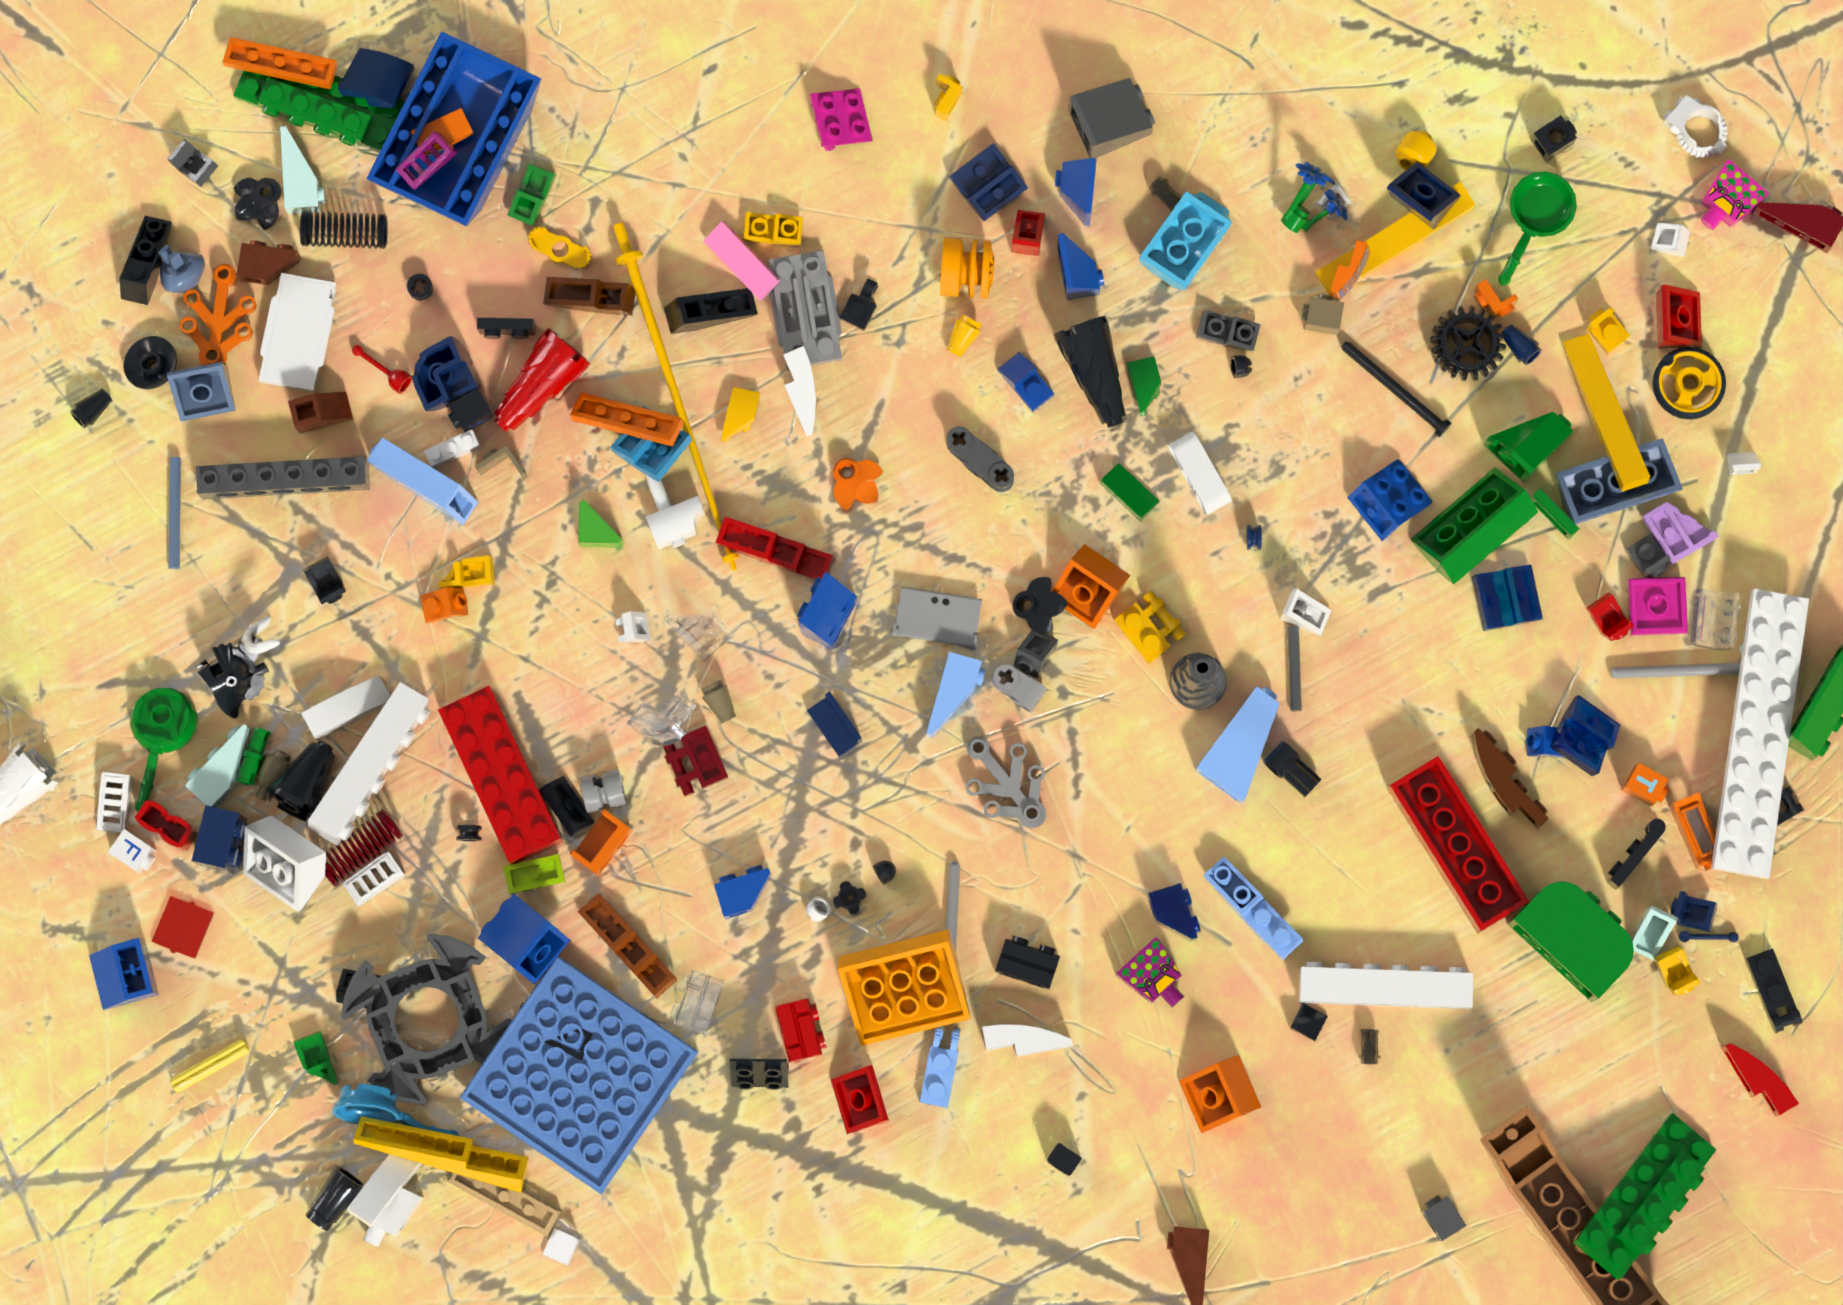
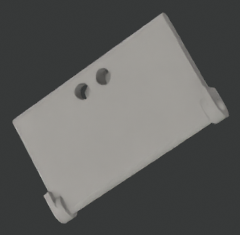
(937, 617)

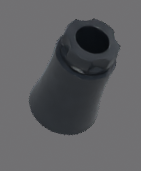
(334, 1198)

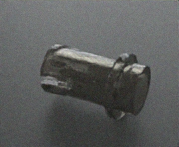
(1165, 192)
(1369, 1046)

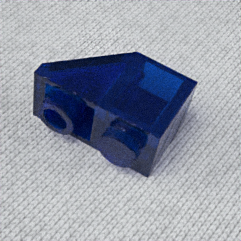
(1172, 911)

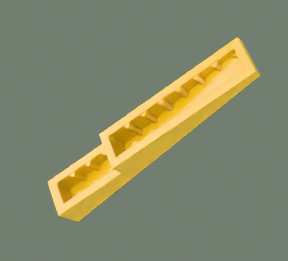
(1397, 239)
(1606, 413)
(444, 1152)

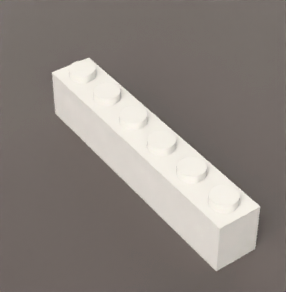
(368, 764)
(1386, 987)

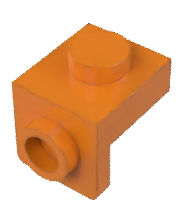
(1487, 299)
(444, 604)

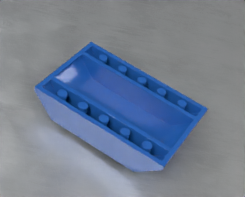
(496, 104)

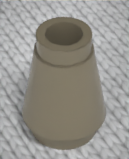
(719, 701)

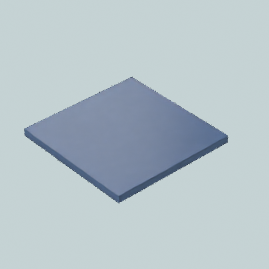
(574, 1109)

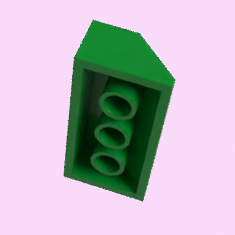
(1474, 525)
(1821, 712)

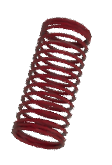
(389, 825)

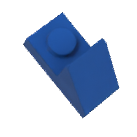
(1026, 381)

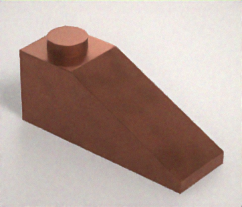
(1190, 1258)

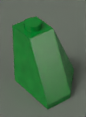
(1529, 443)

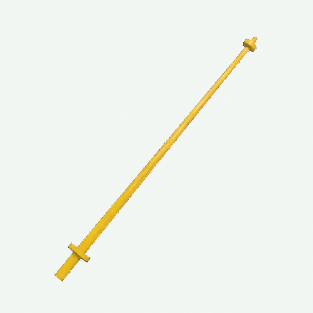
(629, 259)

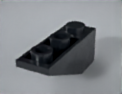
(144, 261)

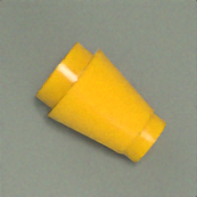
(963, 335)

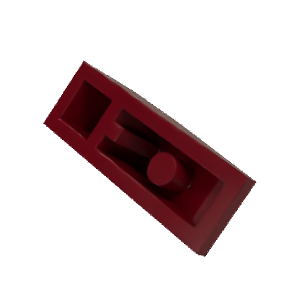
(1808, 222)

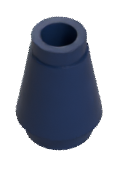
(1521, 345)

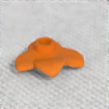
(858, 485)

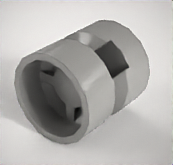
(602, 791)

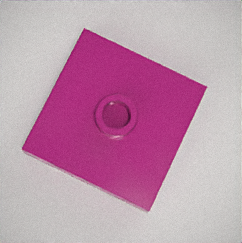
(1657, 606)

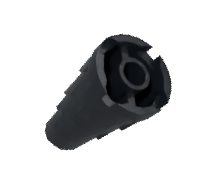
(1093, 362)

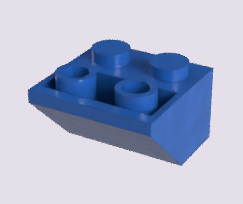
(123, 973)

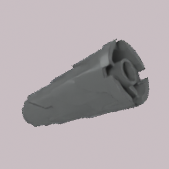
(1198, 681)

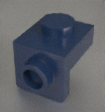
(1694, 912)

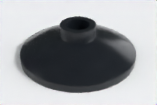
(141, 358)

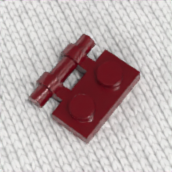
(704, 759)

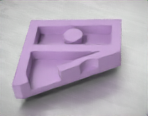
(1676, 533)

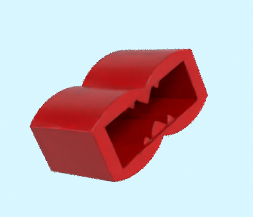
(170, 828)

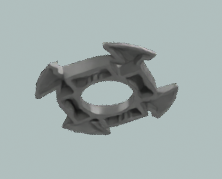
(383, 996)

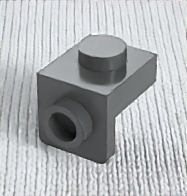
(192, 163)

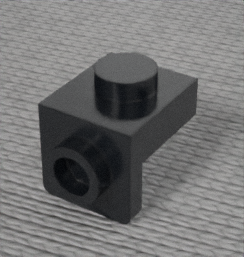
(325, 581)

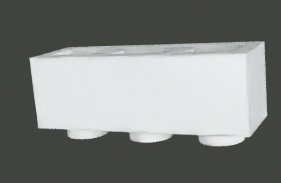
(452, 449)

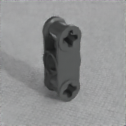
(980, 459)

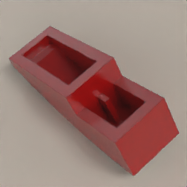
(1760, 1079)

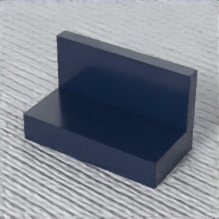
(835, 725)

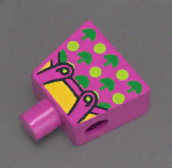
(1731, 197)

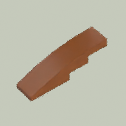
(627, 945)

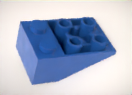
(826, 611)

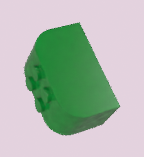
(1576, 937)

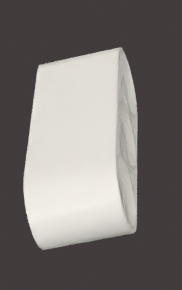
(1199, 473)

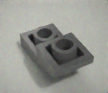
(1227, 331)

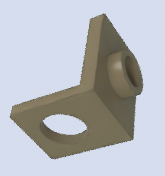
(495, 457)

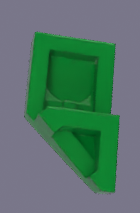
(1145, 382)
(315, 1057)

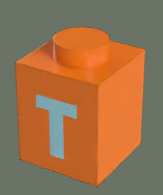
(1646, 785)

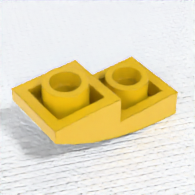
(772, 229)

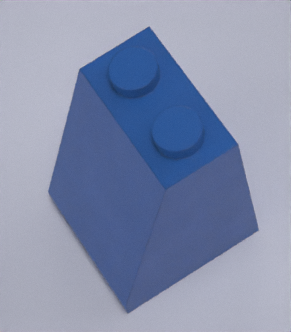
(523, 938)

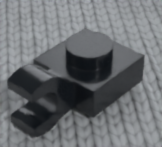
(859, 309)

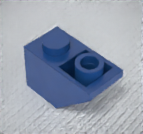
(741, 893)

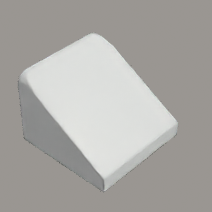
(1670, 239)
(1743, 463)
(561, 1247)

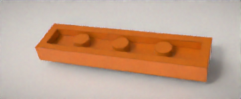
(280, 63)
(626, 419)

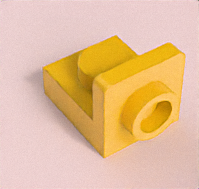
(946, 101)
(1607, 330)

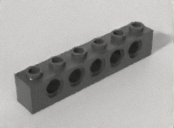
(282, 478)

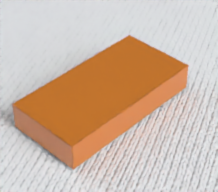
(452, 126)

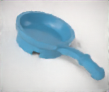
(374, 1103)

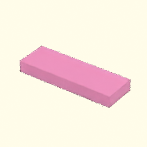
(742, 260)

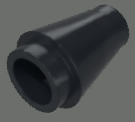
(90, 408)

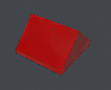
(1678, 318)
(860, 1099)

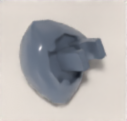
(180, 270)

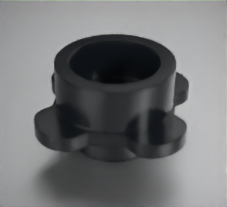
(851, 905)

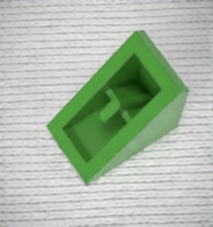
(594, 530)

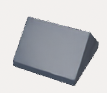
(201, 391)

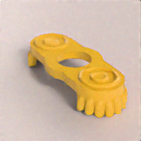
(543, 242)

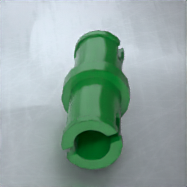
(253, 756)

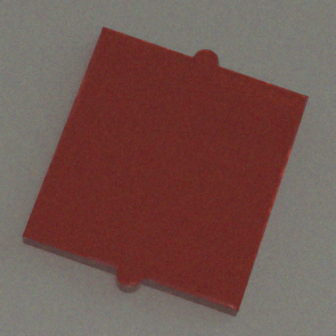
(182, 927)

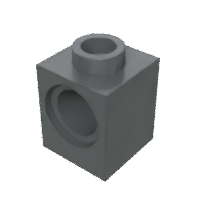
(1443, 1217)

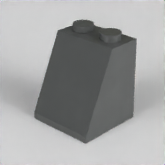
(1110, 117)

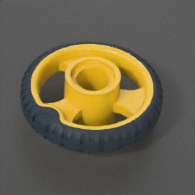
(1671, 365)

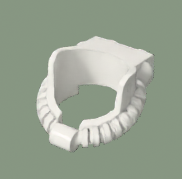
(1684, 111)

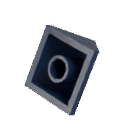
(1423, 194)

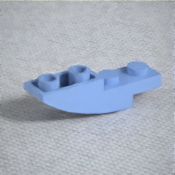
(1253, 908)

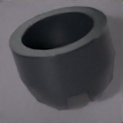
(1240, 366)
(885, 871)

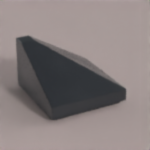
(1308, 1022)

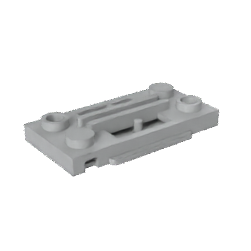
(806, 307)

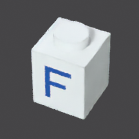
(133, 852)

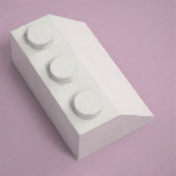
(282, 861)

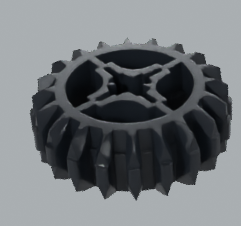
(1458, 334)

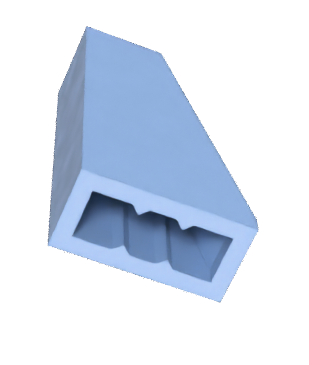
(422, 480)
(1238, 749)

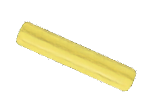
(209, 1065)

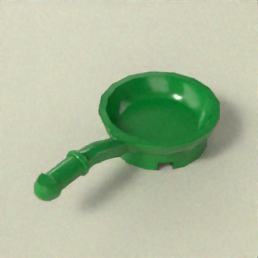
(1541, 207)
(161, 723)

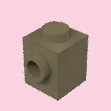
(1322, 314)

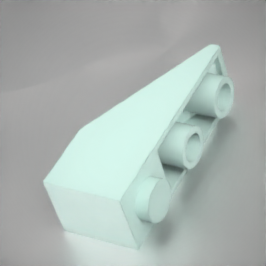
(218, 776)

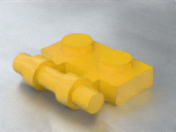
(1143, 633)

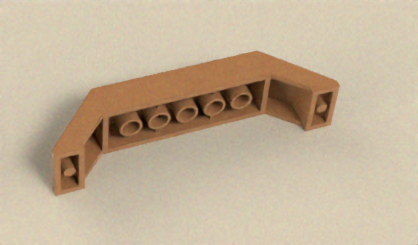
(1559, 1209)

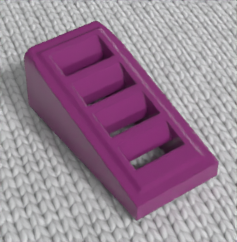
(419, 152)

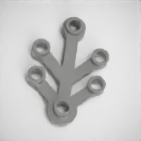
(1008, 785)

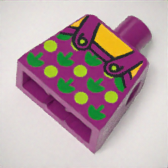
(1152, 974)

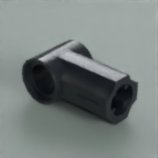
(1287, 764)

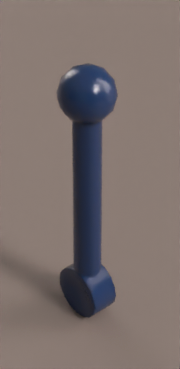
(1685, 936)

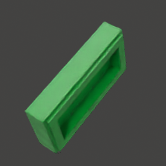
(1554, 514)

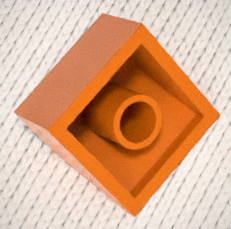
(1090, 585)
(1220, 1093)

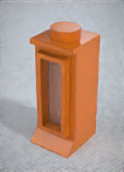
(1695, 829)

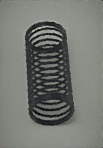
(306, 229)

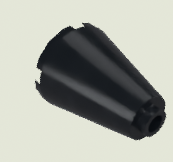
(303, 781)

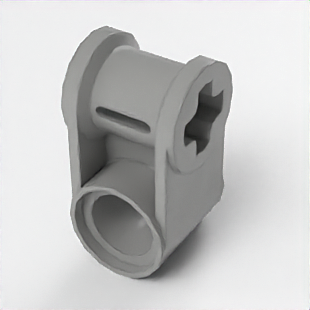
(1022, 691)

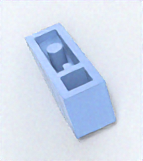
(956, 686)

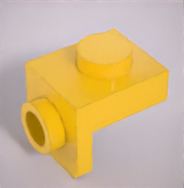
(1676, 971)

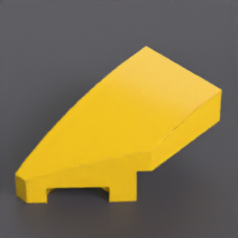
(740, 412)
(470, 573)

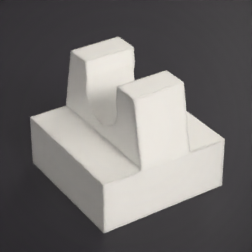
(635, 627)

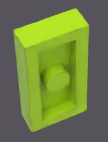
(534, 874)

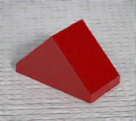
(1028, 232)

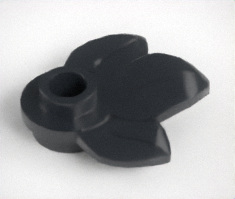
(254, 203)
(1043, 607)

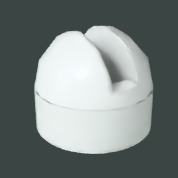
(822, 905)

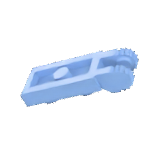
(940, 1070)

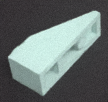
(300, 185)

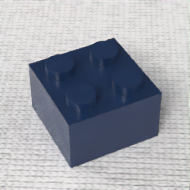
(220, 840)

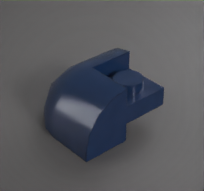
(444, 374)

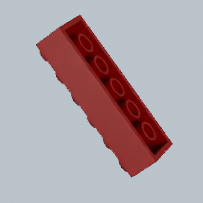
(500, 775)
(1458, 844)

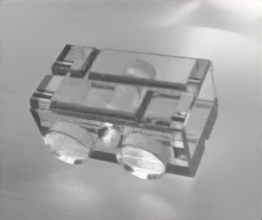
(697, 1002)

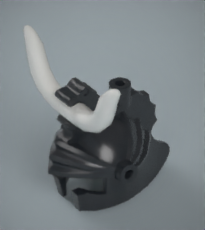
(235, 674)

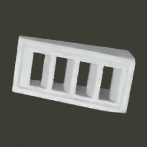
(124, 803)
(397, 874)

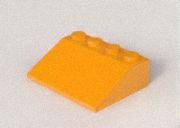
(904, 987)

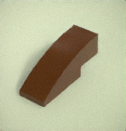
(589, 295)

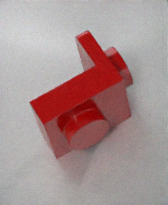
(1609, 618)

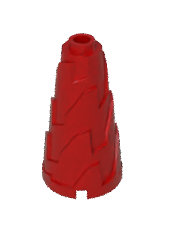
(541, 377)

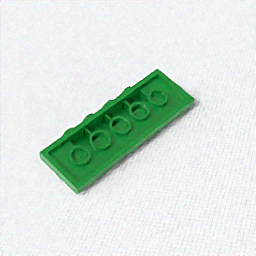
(320, 108)
(1646, 1197)

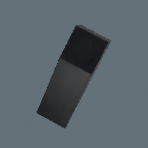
(709, 310)

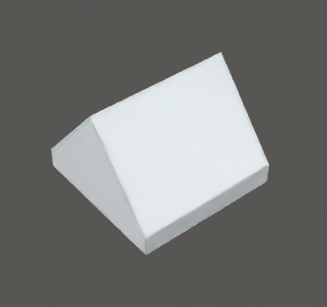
(1323, 200)

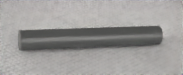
(1294, 669)

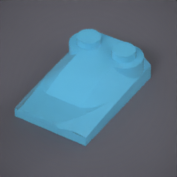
(1186, 239)

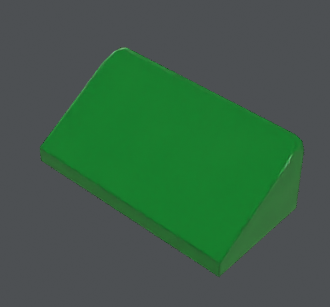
(1129, 492)

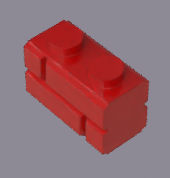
(799, 1030)

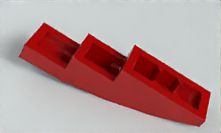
(773, 549)

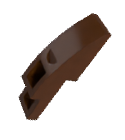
(1496, 771)

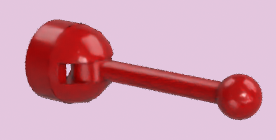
(398, 379)

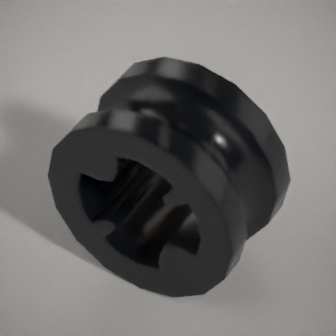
(428, 288)
(469, 833)

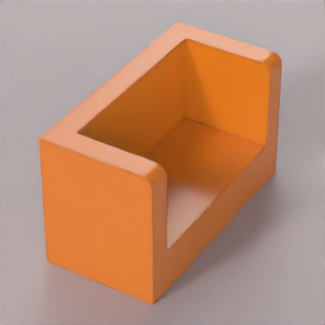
(601, 843)

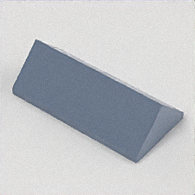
(1593, 489)

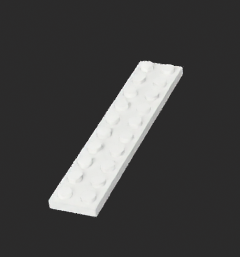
(1760, 733)

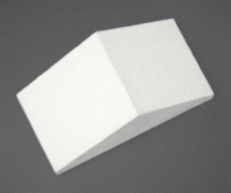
(1305, 612)

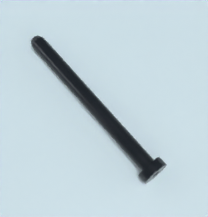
(1440, 425)

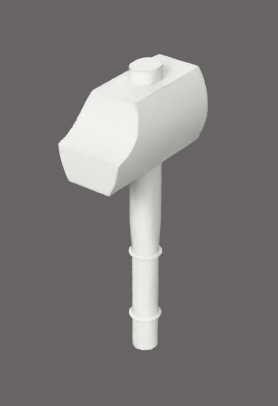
(672, 523)

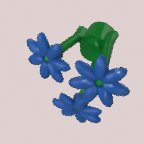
(1297, 215)

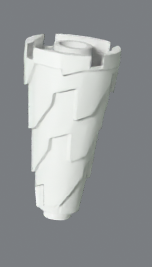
(23, 780)

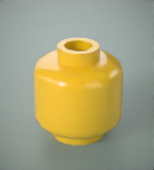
(1415, 148)

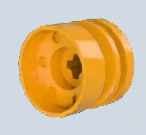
(966, 268)

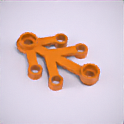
(218, 321)

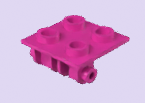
(840, 118)

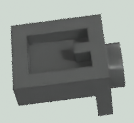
(1648, 557)
(1034, 652)

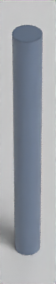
(174, 512)

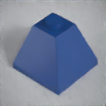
(1077, 186)
(1078, 270)

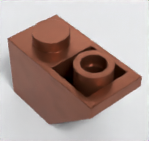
(263, 263)
(320, 410)

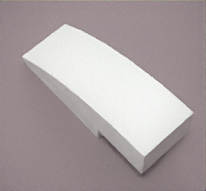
(802, 388)
(346, 707)
(1025, 1039)

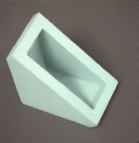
(1653, 932)

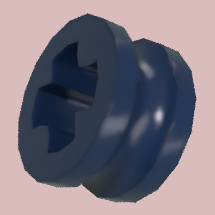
(1253, 537)

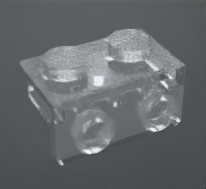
(1715, 619)

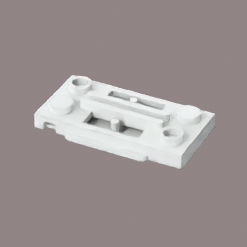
(297, 332)

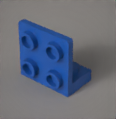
(1389, 499)

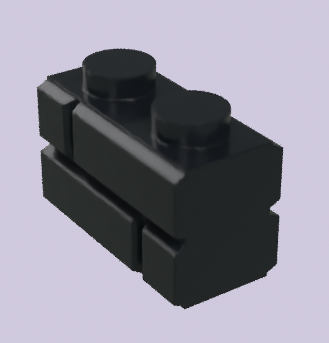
(1028, 963)

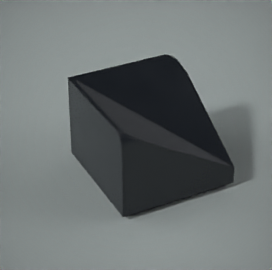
(1063, 1159)

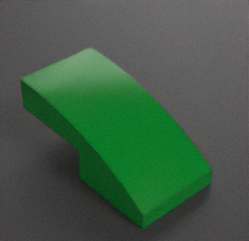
(532, 194)

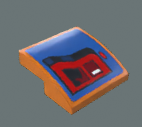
(1347, 276)

